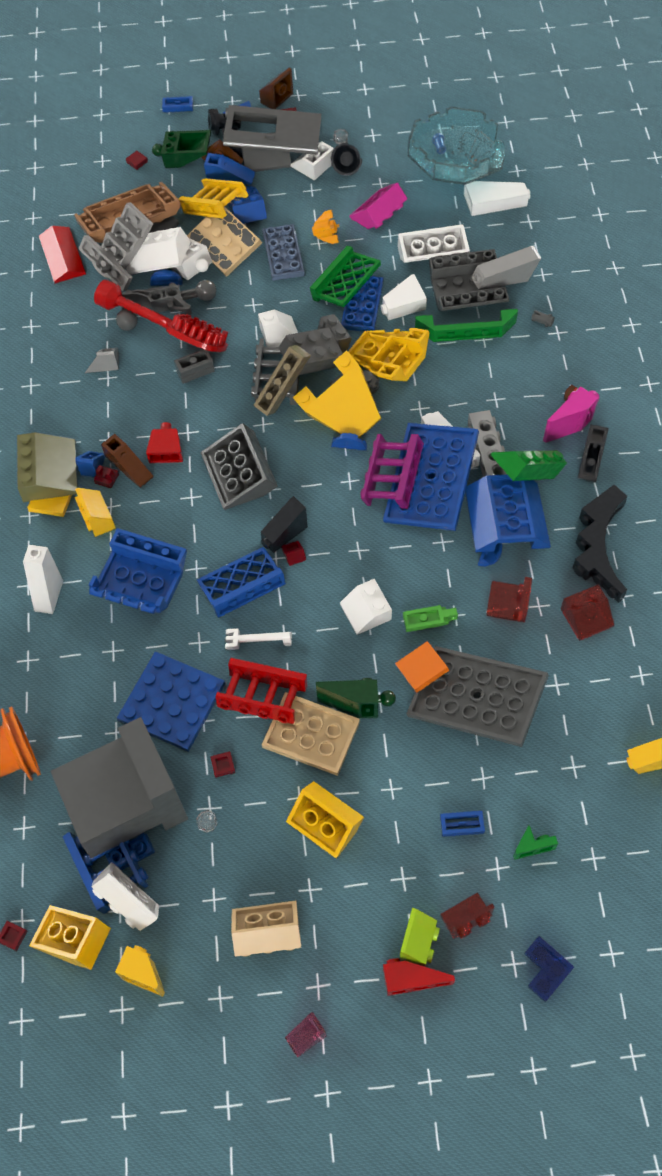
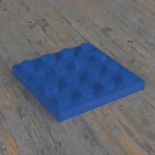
(172, 700)

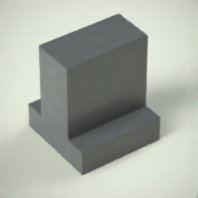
(118, 791)

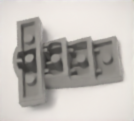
(118, 246)

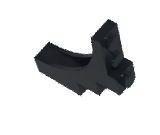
(594, 560)

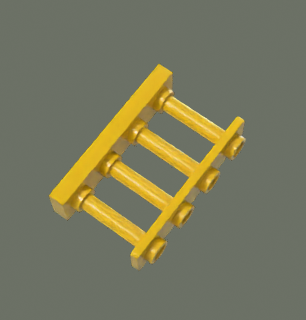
(212, 206)

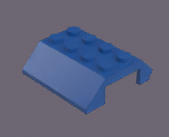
(140, 572)

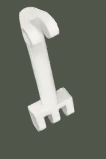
(234, 638)

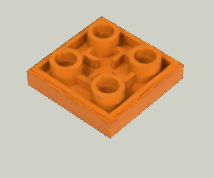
(422, 667)

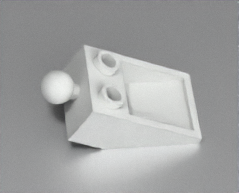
(196, 260)

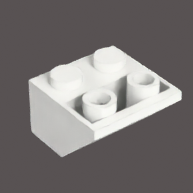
(312, 164)

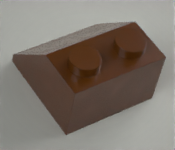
(277, 90)

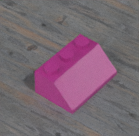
(379, 206)

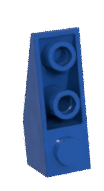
(224, 168)

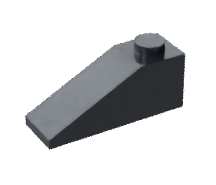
(593, 452)

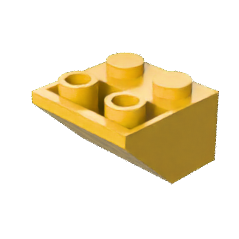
(94, 511)

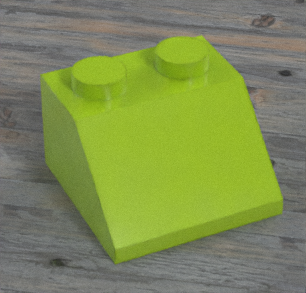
(418, 938)

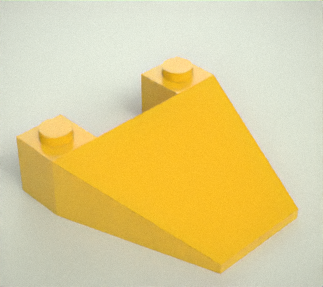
(346, 404)

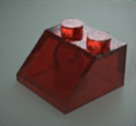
(588, 612)

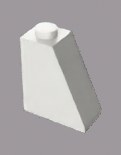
(404, 299)

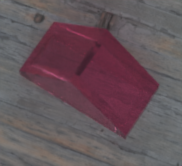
(306, 1035)

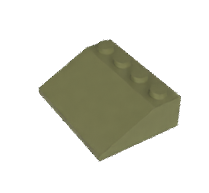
(45, 466)

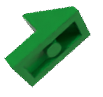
(530, 847)

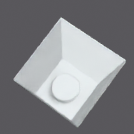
(275, 327)

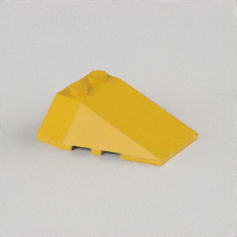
(391, 353)

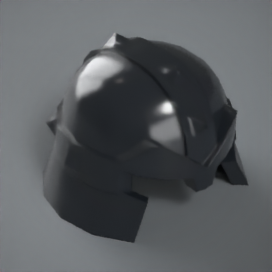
(346, 159)

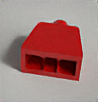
(164, 445)

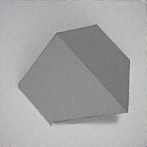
(105, 361)

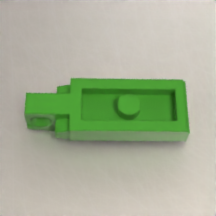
(428, 617)

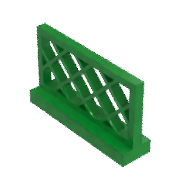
(335, 271)

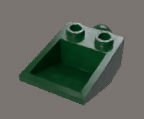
(182, 147)
(354, 697)

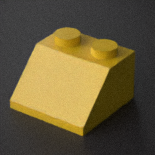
(140, 970)

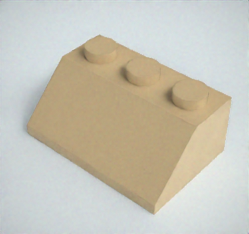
(265, 928)

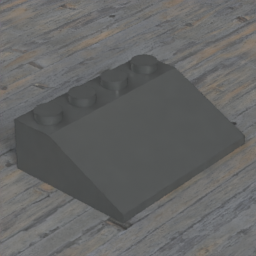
(238, 467)

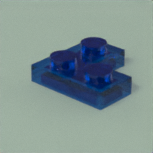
(552, 965)

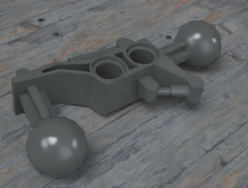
(163, 299)

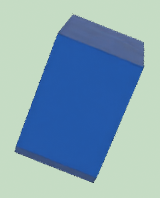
(89, 462)

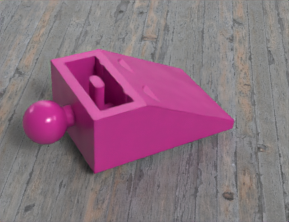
(572, 415)

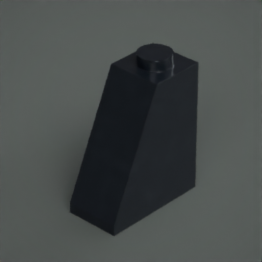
(284, 525)

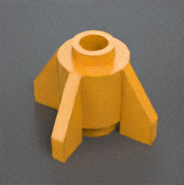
(325, 228)

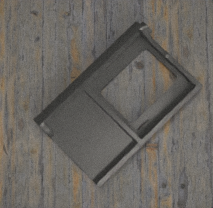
(294, 129)

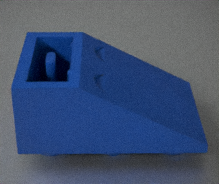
(249, 208)

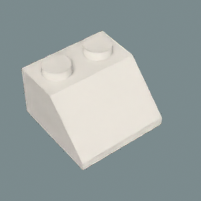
(366, 607)

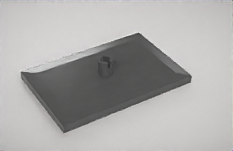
(481, 697)

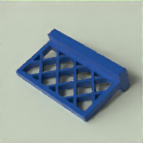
(248, 590)

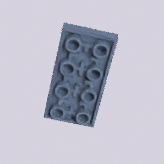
(283, 252)

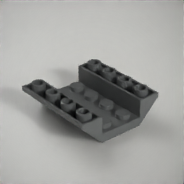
(454, 285)

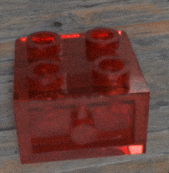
(509, 600)
(467, 915)

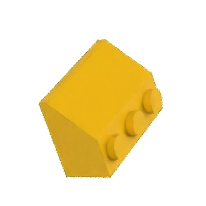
(324, 819)

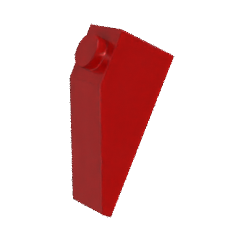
(410, 977)

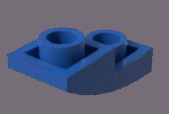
(141, 846)

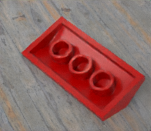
(61, 253)

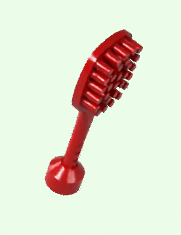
(190, 330)

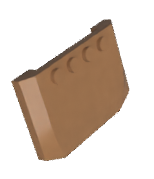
(154, 202)

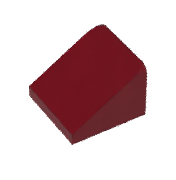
(293, 553)

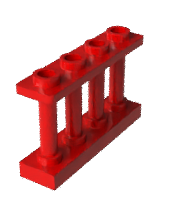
(265, 674)

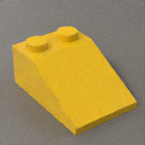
(70, 936)

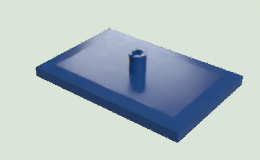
(439, 477)

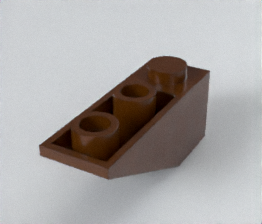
(125, 460)

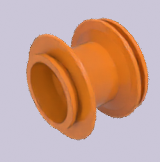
(15, 747)

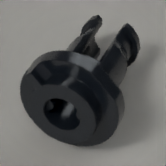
(218, 121)

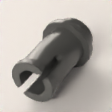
(542, 318)

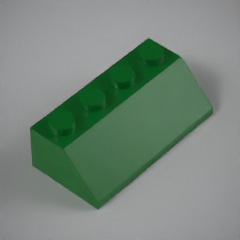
(530, 464)

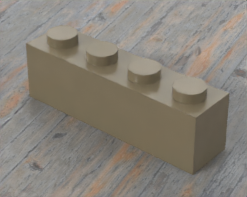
(282, 380)

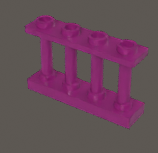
(405, 479)

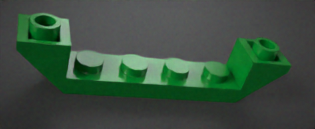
(467, 331)

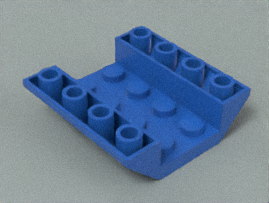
(506, 513)

